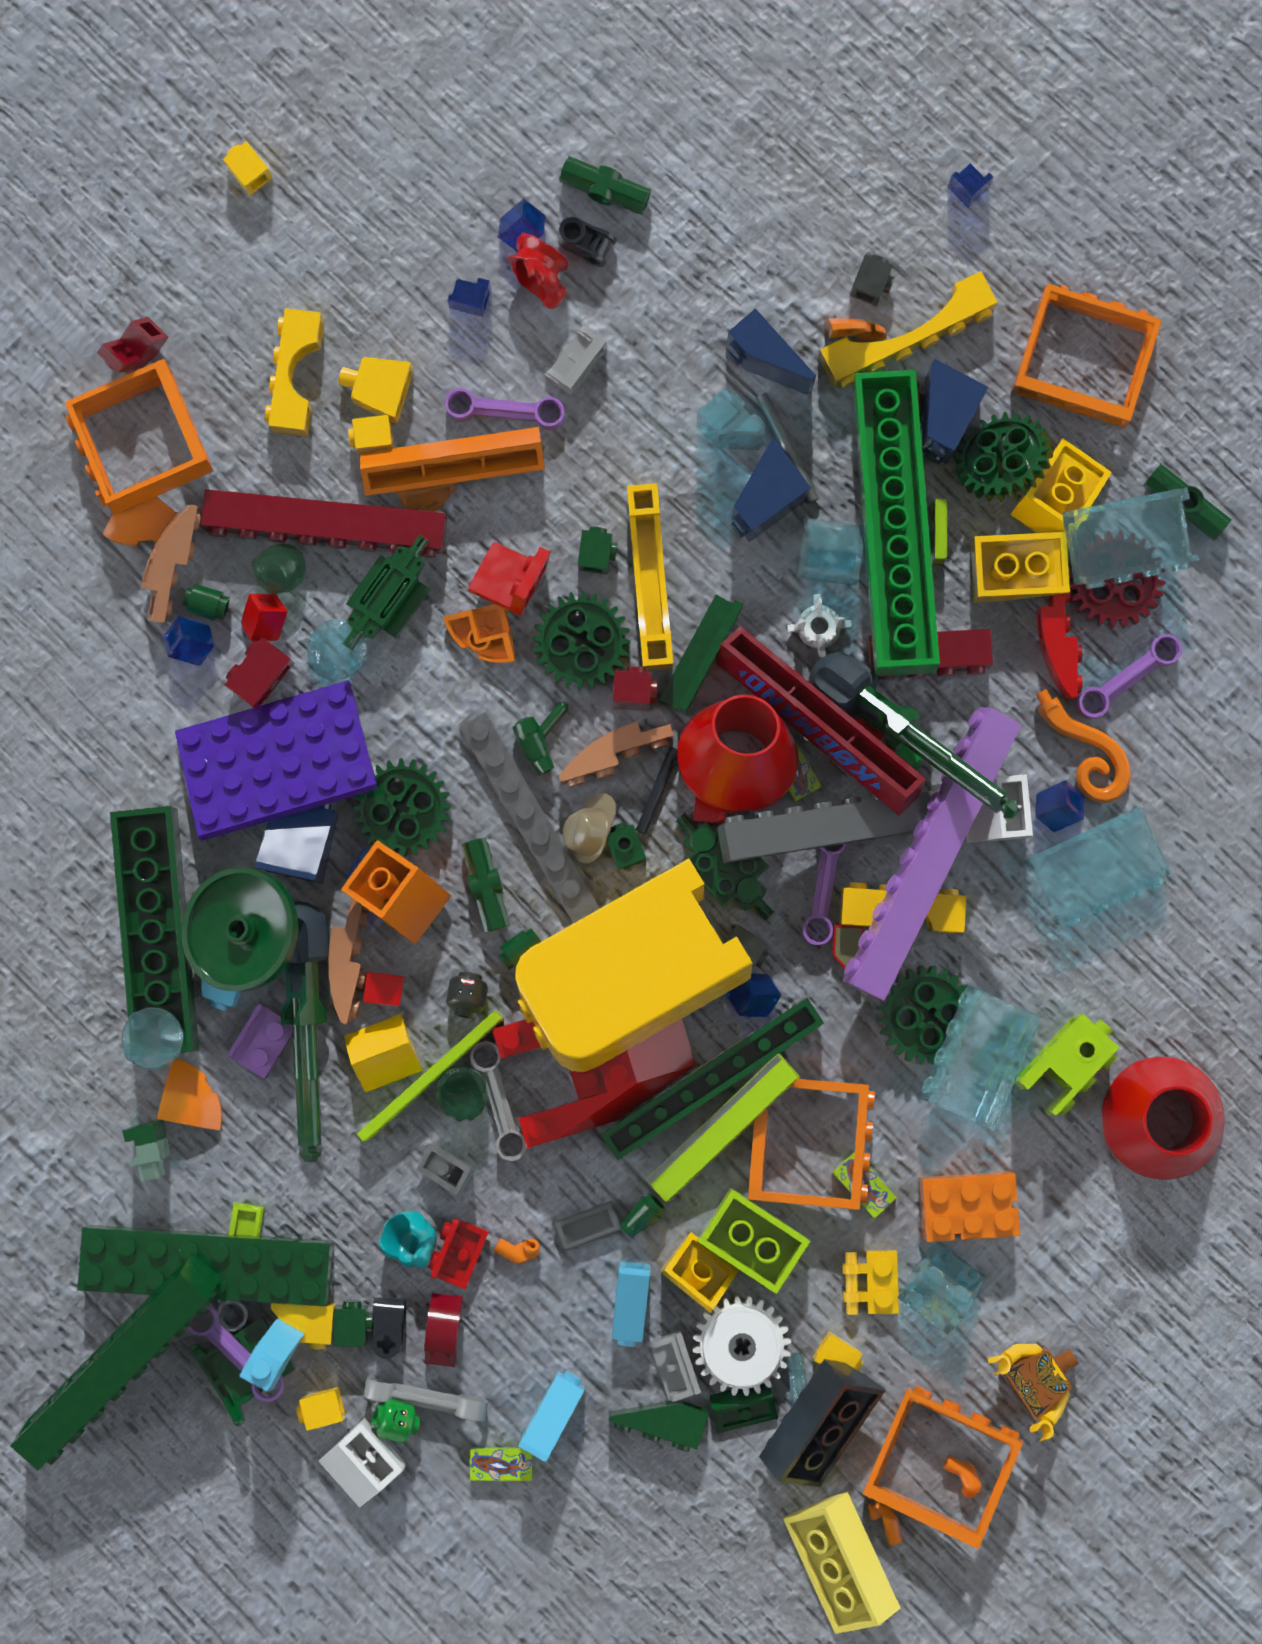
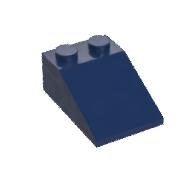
(765, 353)

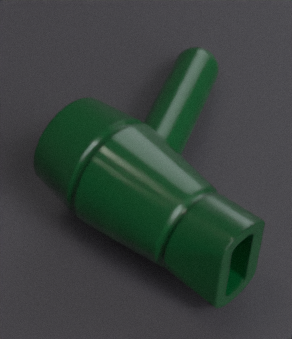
(532, 738)

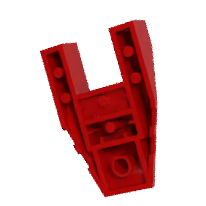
(606, 1090)

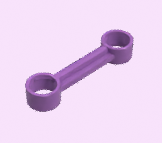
(504, 409)
(1129, 676)
(823, 893)
(232, 1350)

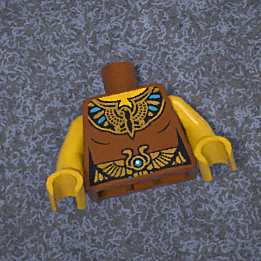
(1038, 1382)

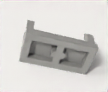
(577, 360)
(675, 1366)

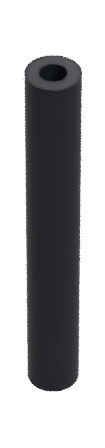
(657, 791)

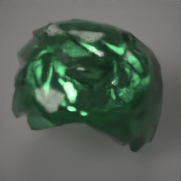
(279, 568)
(462, 1093)

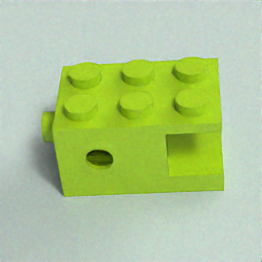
(1071, 1060)

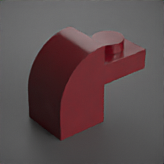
(135, 347)
(443, 1329)

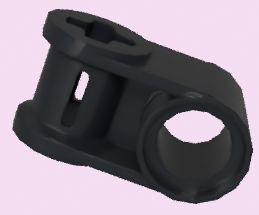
(588, 241)
(389, 1320)

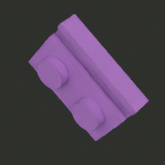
(261, 1041)

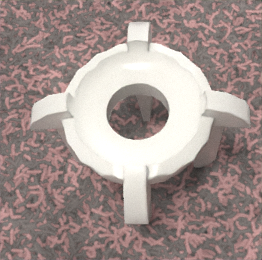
(815, 640)

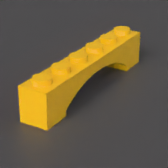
(970, 302)
(650, 577)

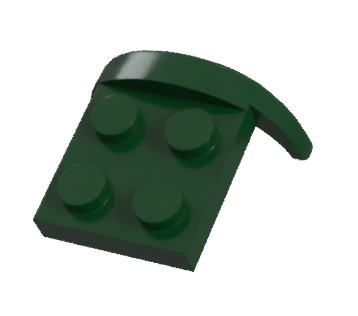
(225, 1375)

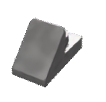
(445, 1169)

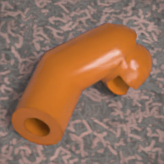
(518, 1253)
(969, 1477)
(889, 1519)

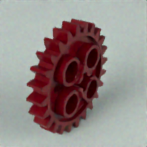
(1115, 607)

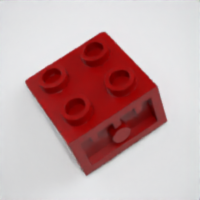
(509, 577)

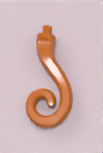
(1059, 720)

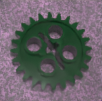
(981, 457)
(566, 663)
(427, 820)
(910, 1037)

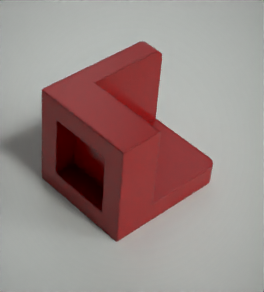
(263, 617)
(706, 813)
(383, 988)

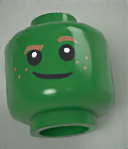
(395, 1420)

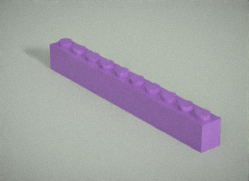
(928, 858)

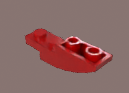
(1060, 652)

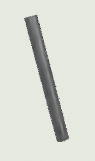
(784, 441)

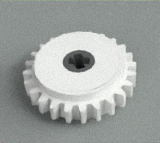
(764, 1347)

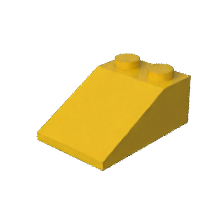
(1068, 486)
(1019, 566)

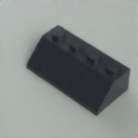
(821, 1424)

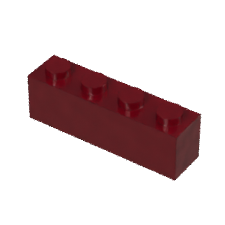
(957, 652)

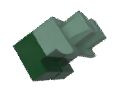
(151, 1148)

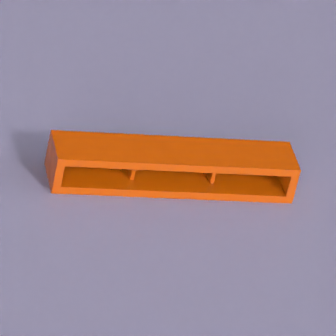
(451, 461)

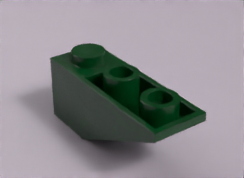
(669, 1420)

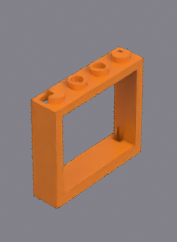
(115, 393)
(1073, 401)
(861, 1159)
(919, 1511)

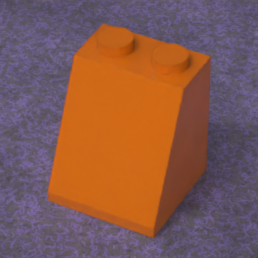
(396, 892)

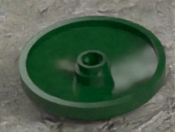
(239, 929)

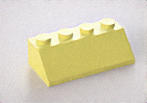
(842, 1564)

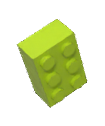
(753, 1240)

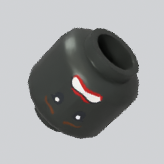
(466, 994)

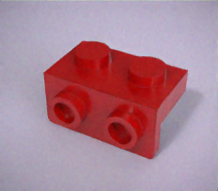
(459, 1252)

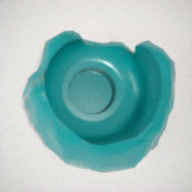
(408, 1239)

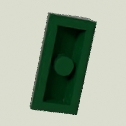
(741, 1410)

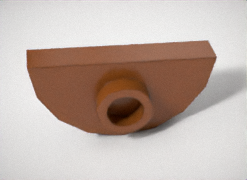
(426, 498)

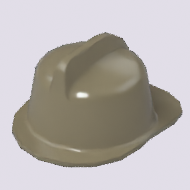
(589, 828)

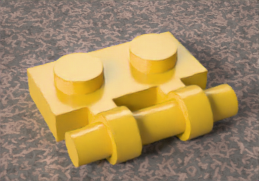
(881, 1282)

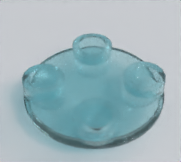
(330, 656)
(151, 1038)

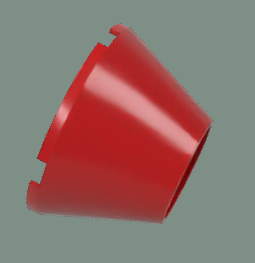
(733, 778)
(1126, 1113)

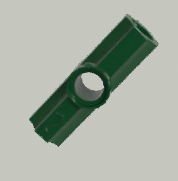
(605, 185)
(1202, 515)
(485, 884)

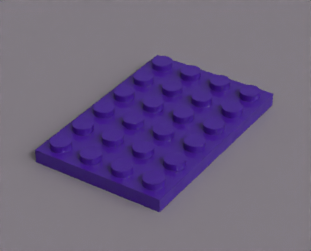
(275, 760)

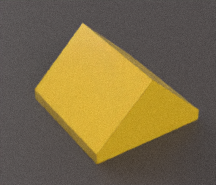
(382, 1053)
(699, 1272)

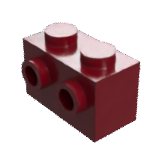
(258, 672)
(634, 689)

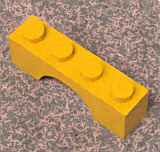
(300, 335)
(944, 916)

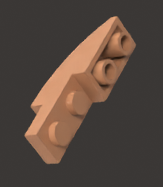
(171, 548)
(601, 758)
(344, 974)

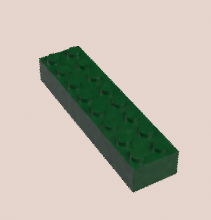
(152, 915)
(248, 1265)
(116, 1362)

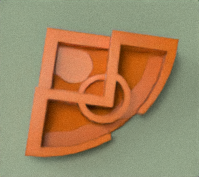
(862, 329)
(139, 523)
(484, 632)
(189, 1098)

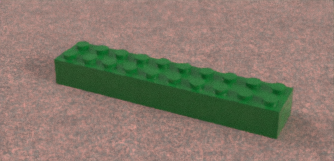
(895, 523)

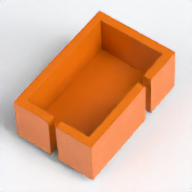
(969, 1206)

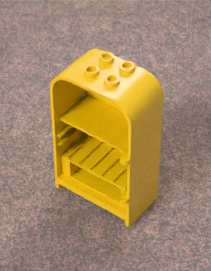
(627, 971)

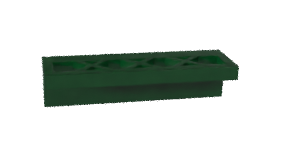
(700, 654)

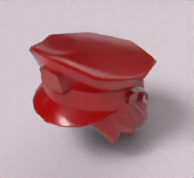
(537, 269)

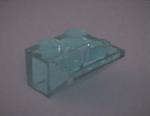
(729, 424)
(830, 552)
(942, 1287)

